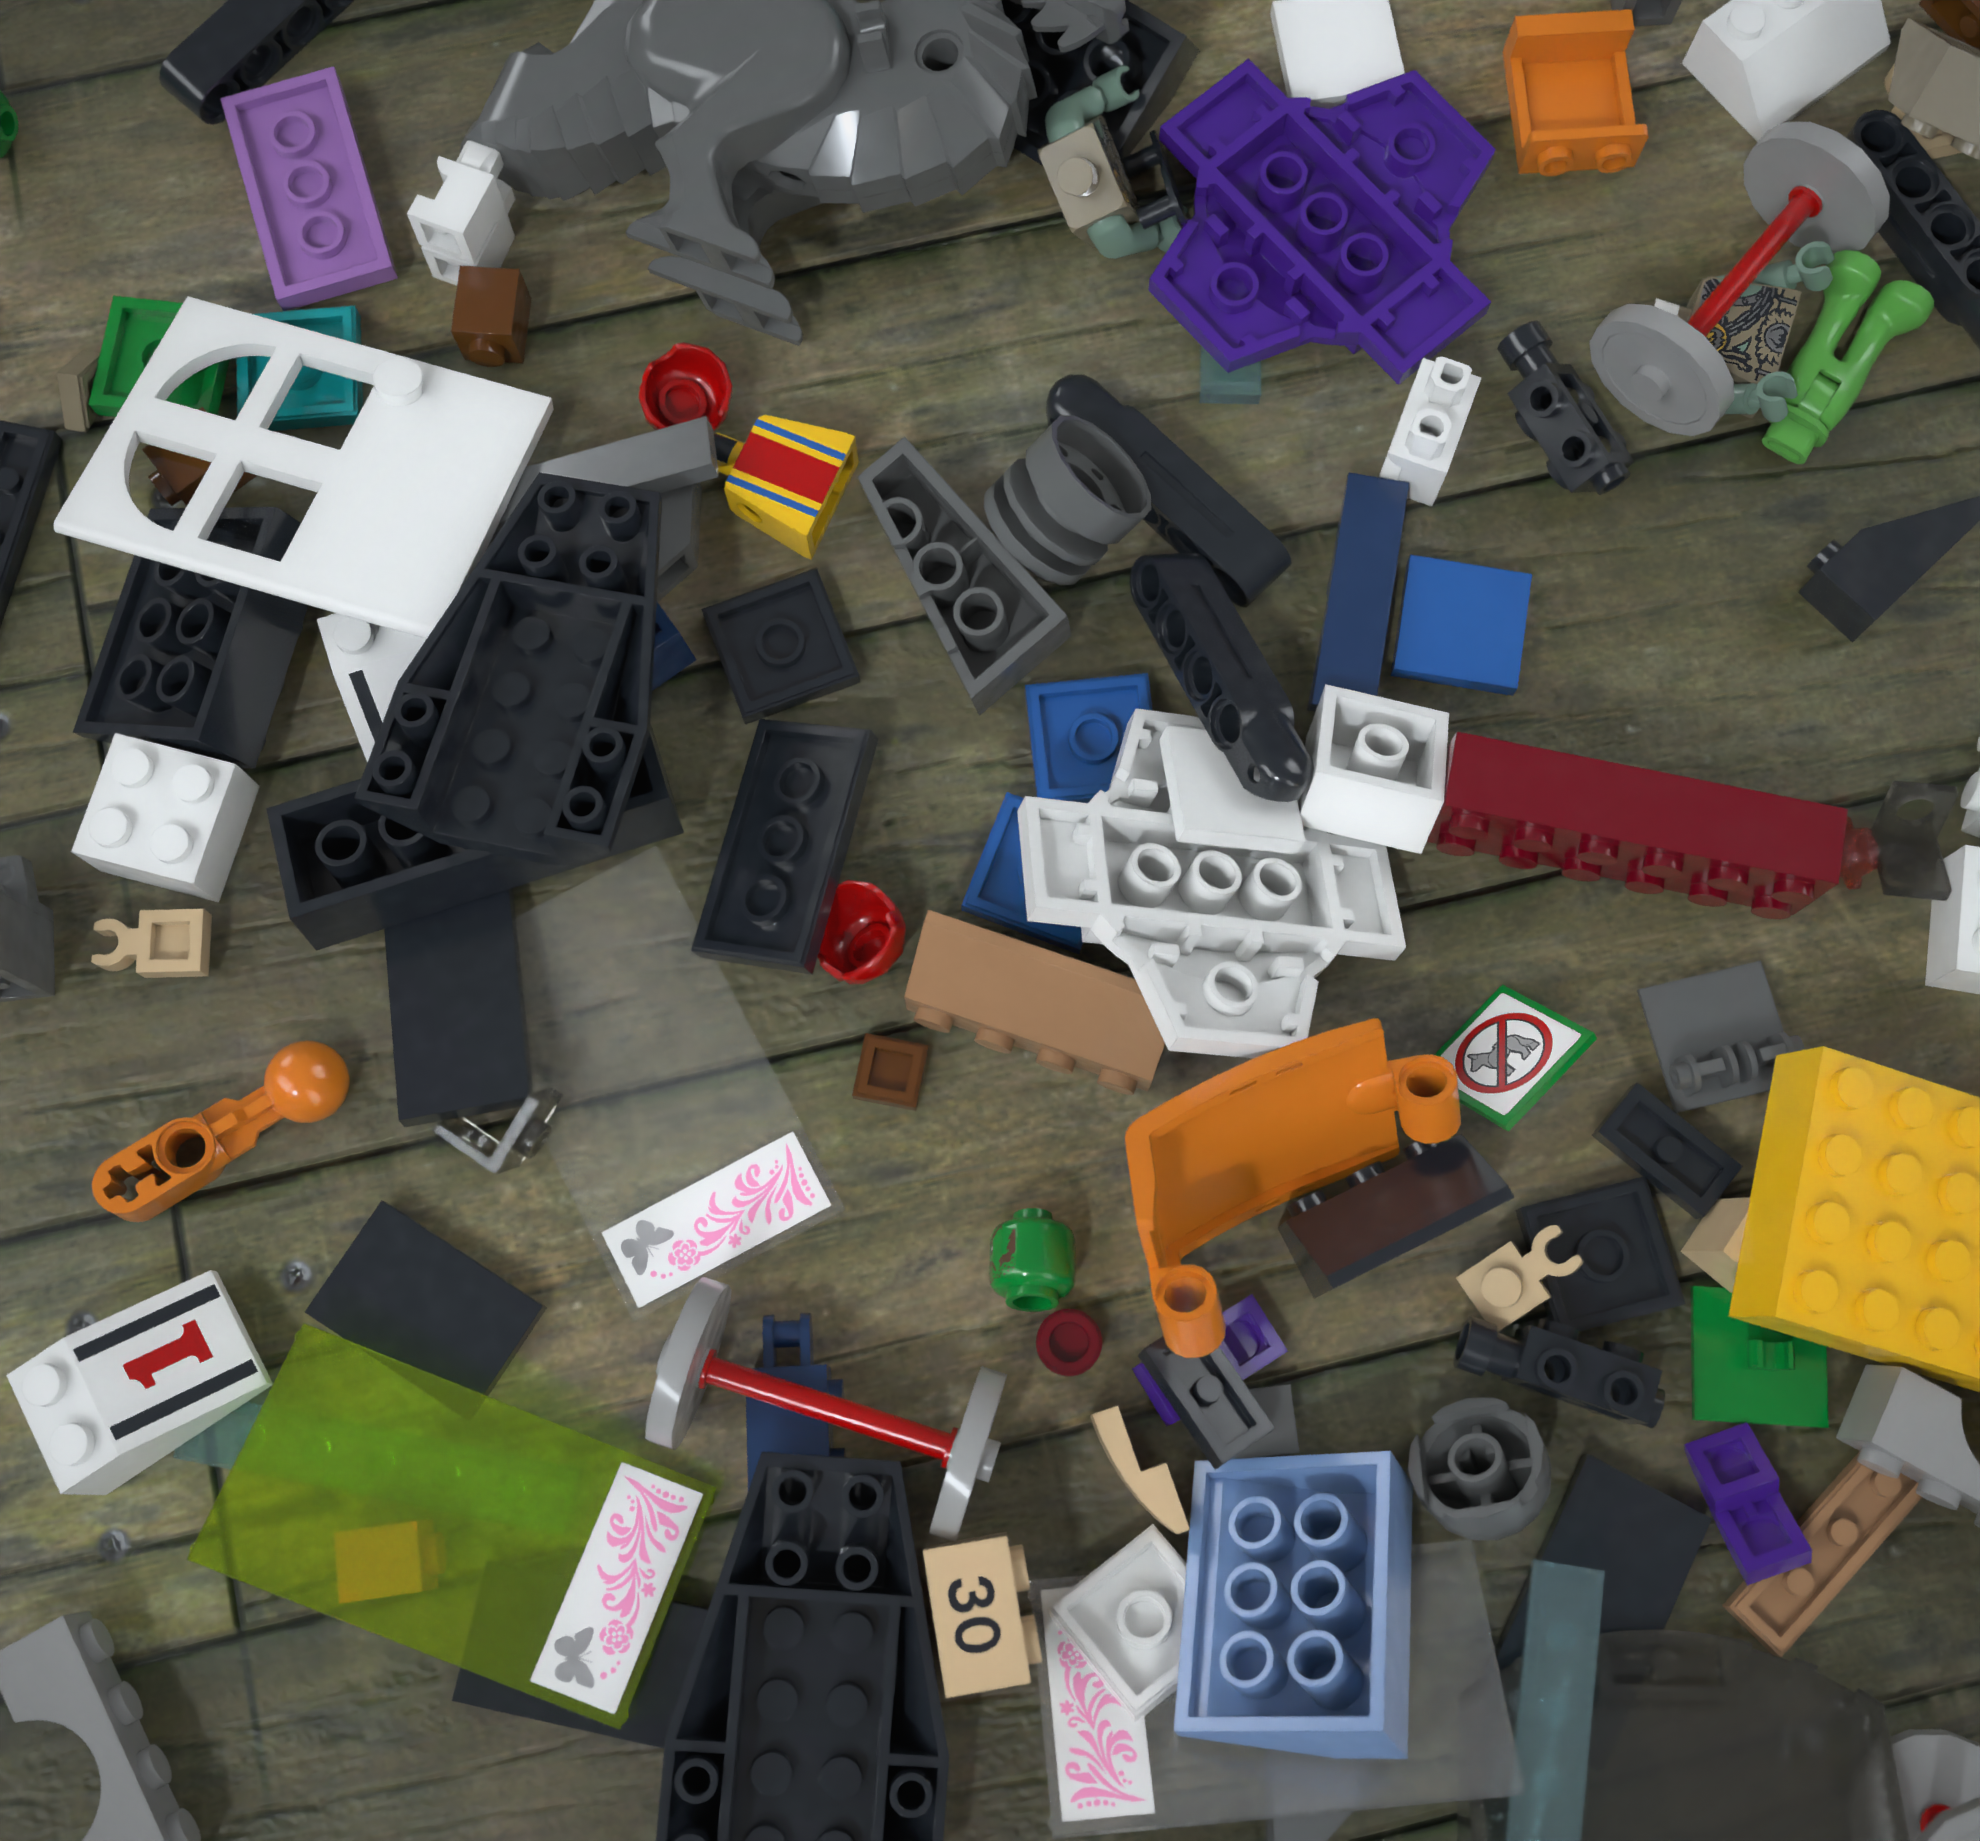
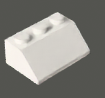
(1783, 55)

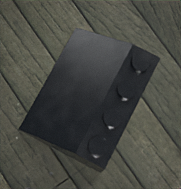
(1151, 50)
(194, 654)

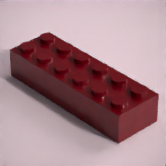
(1637, 827)

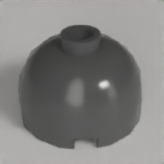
(1481, 1469)

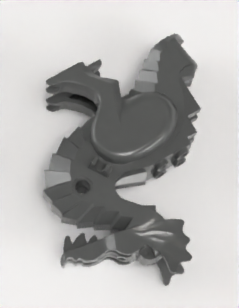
(771, 116)

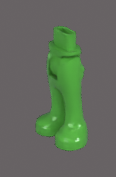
(1831, 386)

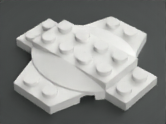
(1210, 932)

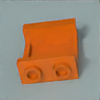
(1572, 92)

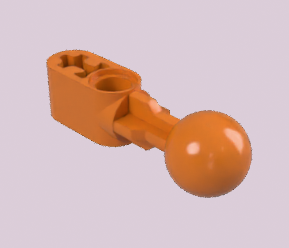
(300, 1084)

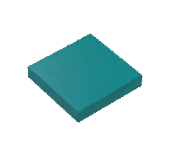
(316, 395)

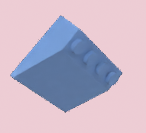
(1299, 1605)

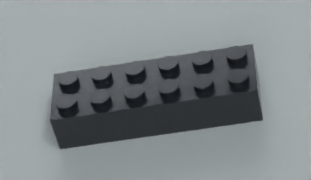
(362, 872)

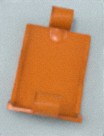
(1265, 1139)

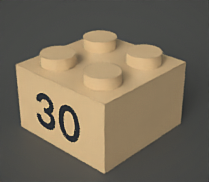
(978, 1614)

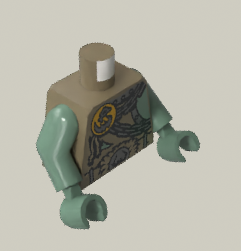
(1091, 176)
(1758, 327)

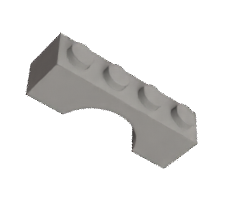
(1915, 1431)
(69, 1679)

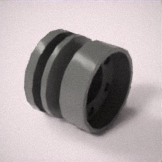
(1067, 500)

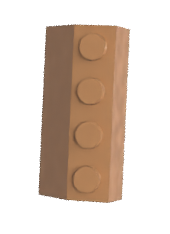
(1034, 1002)

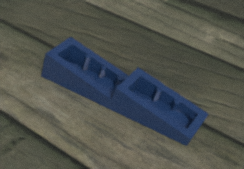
(1360, 586)

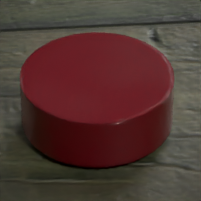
(1068, 1342)

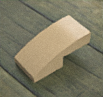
(1150, 1486)

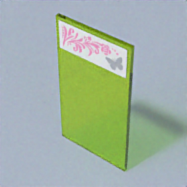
(455, 1526)

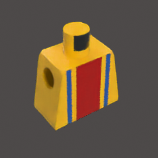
(787, 478)

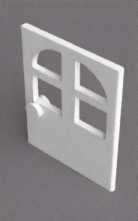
(394, 509)

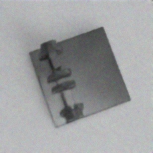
(1716, 1035)

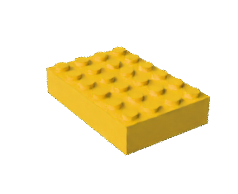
(1866, 1216)

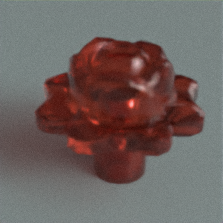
(1858, 855)

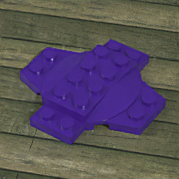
(1325, 219)

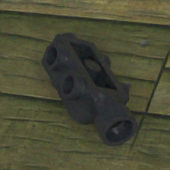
(1550, 415)
(1576, 1370)

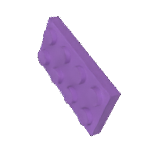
(308, 189)

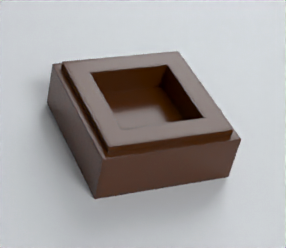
(890, 1072)

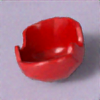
(685, 387)
(861, 933)

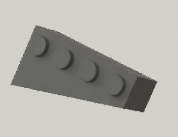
(971, 587)

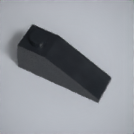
(1881, 563)

